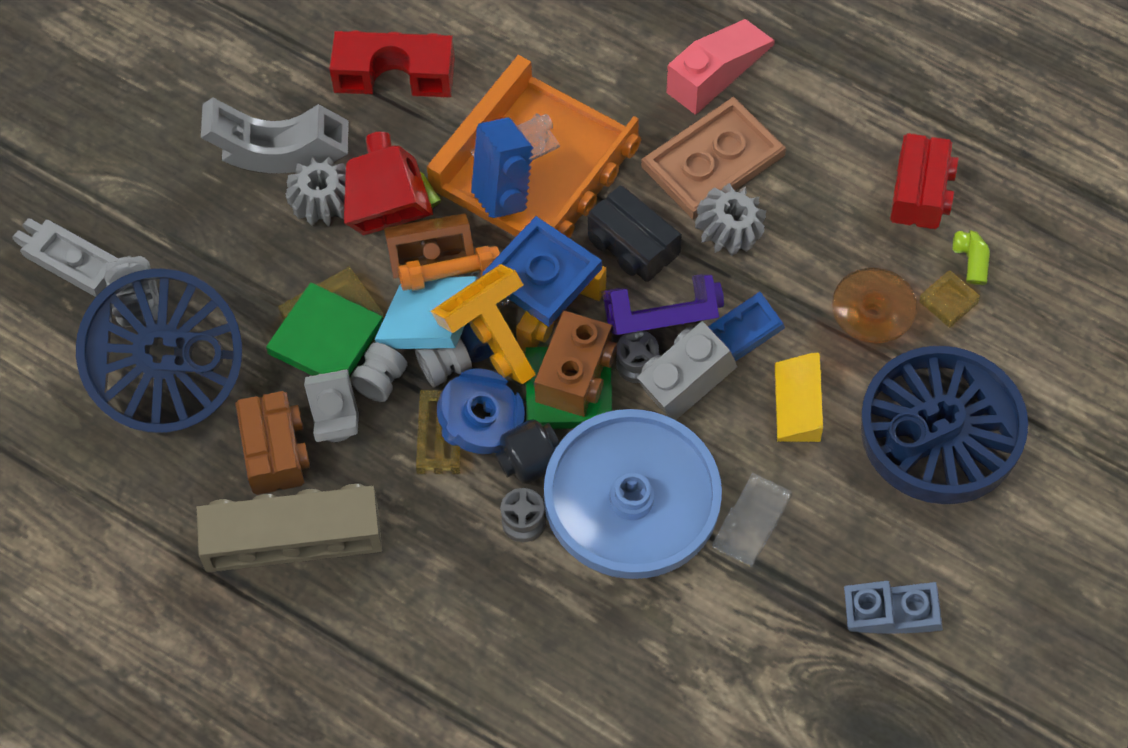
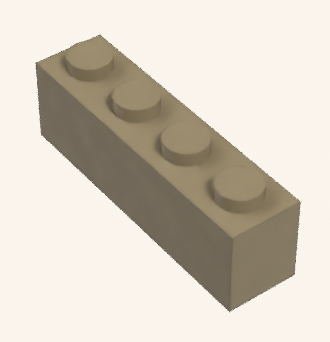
(288, 528)

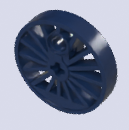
(94, 349)
(958, 429)

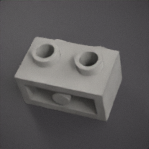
(686, 370)

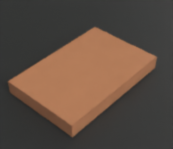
(711, 153)

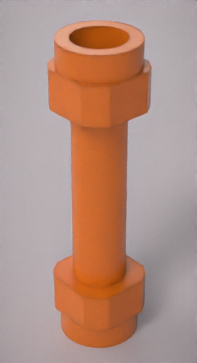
(414, 275)

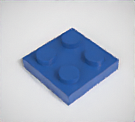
(550, 269)

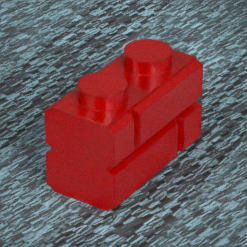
(922, 181)

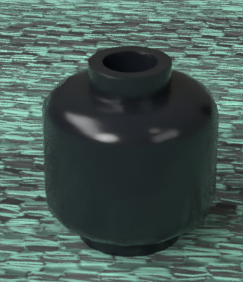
(527, 450)

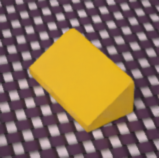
(799, 399)

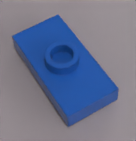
(747, 326)

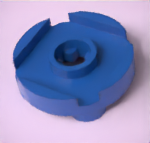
(460, 424)

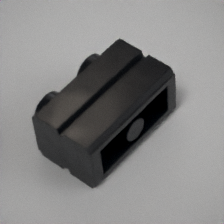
(633, 234)

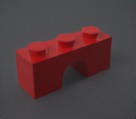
(363, 56)

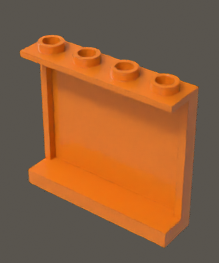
(562, 181)

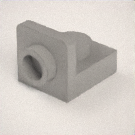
(332, 406)

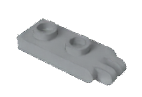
(65, 255)

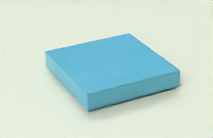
(409, 318)

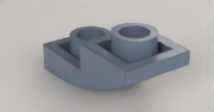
(889, 609)

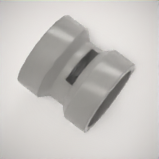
(440, 362)
(378, 372)

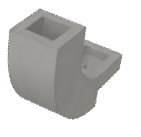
(274, 144)

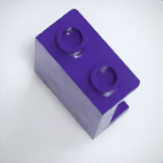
(704, 307)

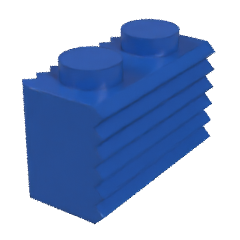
(501, 167)

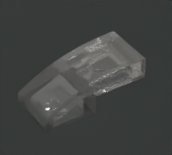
(752, 520)

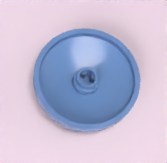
(632, 493)

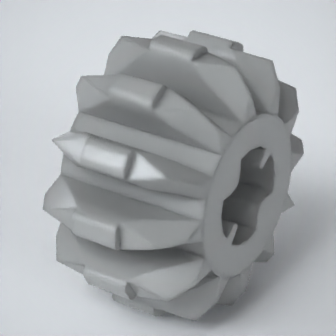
(317, 191)
(730, 219)
(123, 267)

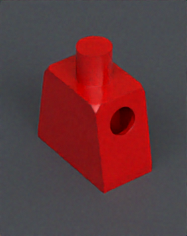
(383, 187)

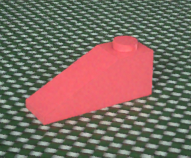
(715, 63)

